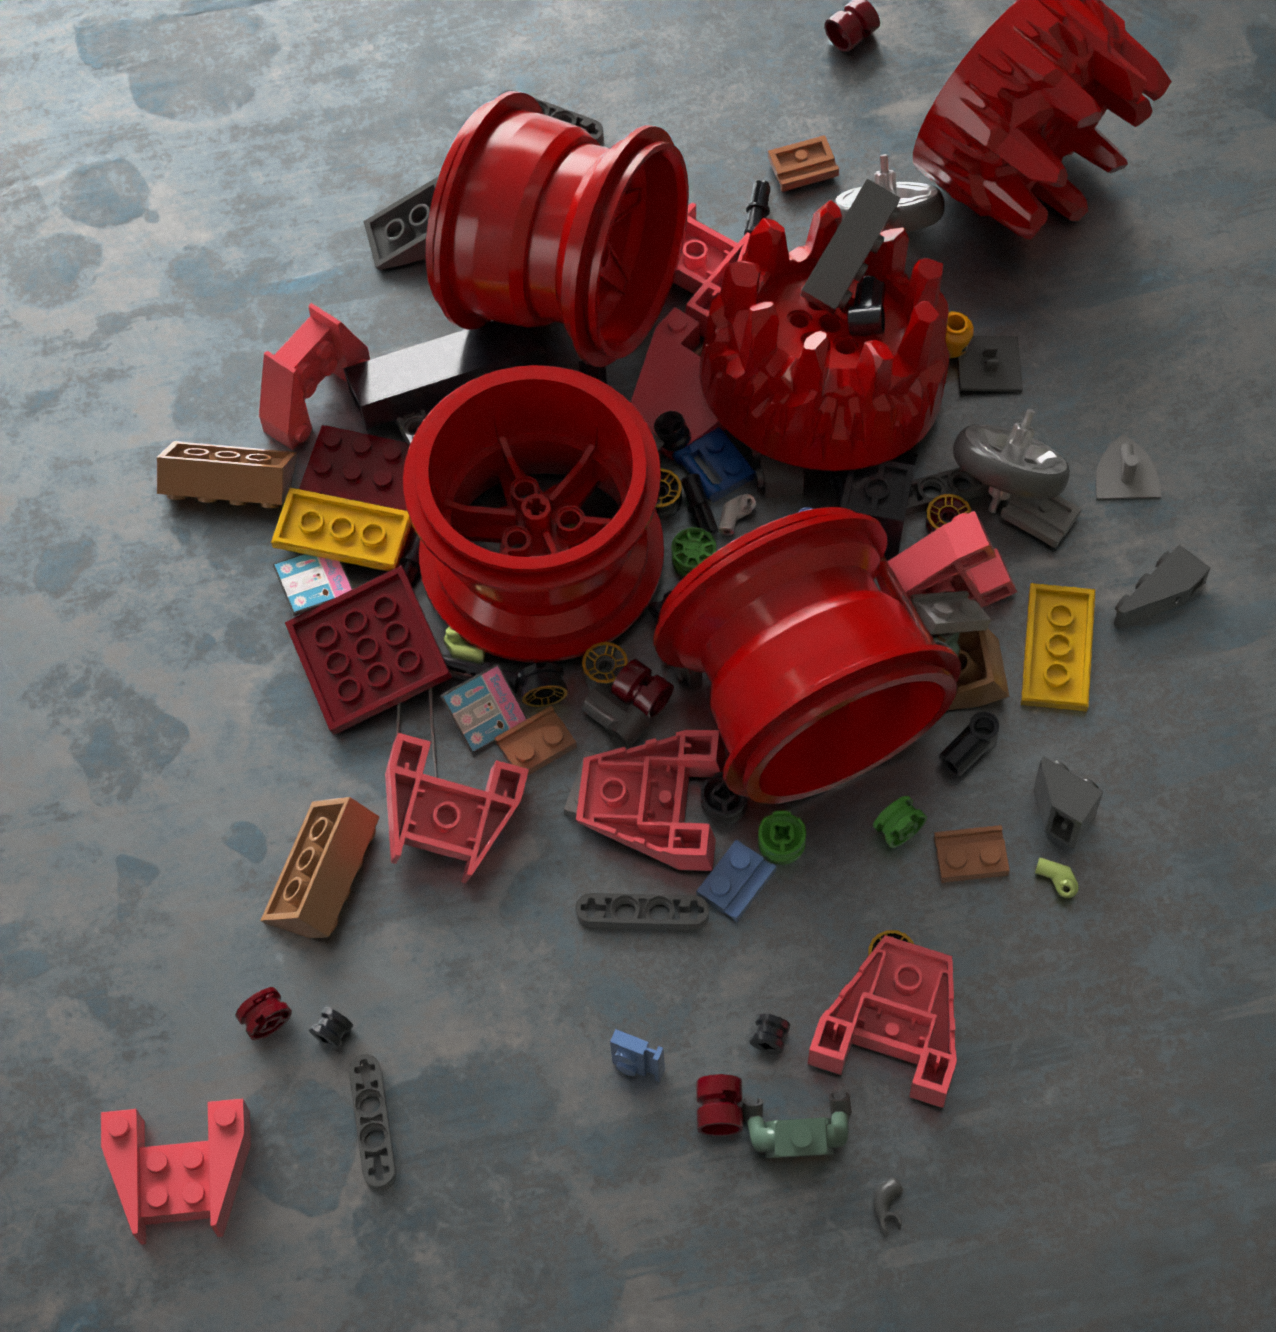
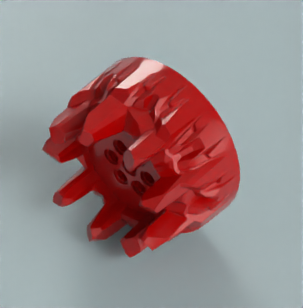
(1029, 100)
(794, 375)

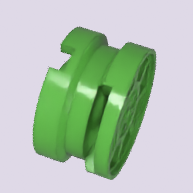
(690, 549)
(900, 821)
(781, 837)

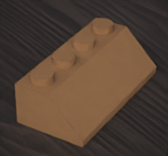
(225, 473)
(321, 867)

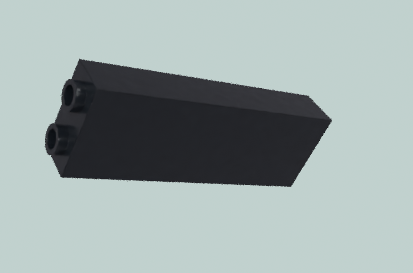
(432, 370)

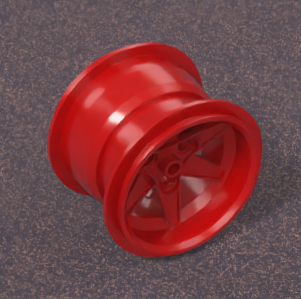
(555, 228)
(564, 582)
(805, 654)

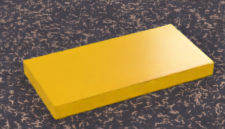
(342, 530)
(1058, 647)

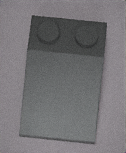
(400, 229)

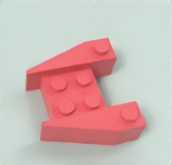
(704, 264)
(296, 369)
(953, 561)
(446, 814)
(181, 1178)

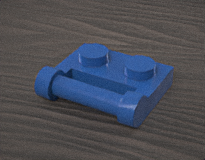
(721, 459)

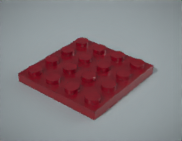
(358, 469)
(367, 650)

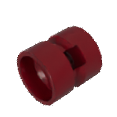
(849, 26)
(640, 687)
(719, 1107)

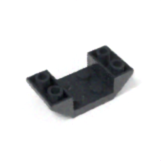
(883, 494)

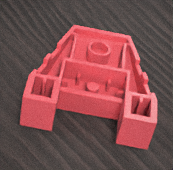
(672, 378)
(643, 793)
(898, 1008)

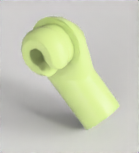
(460, 649)
(1061, 876)

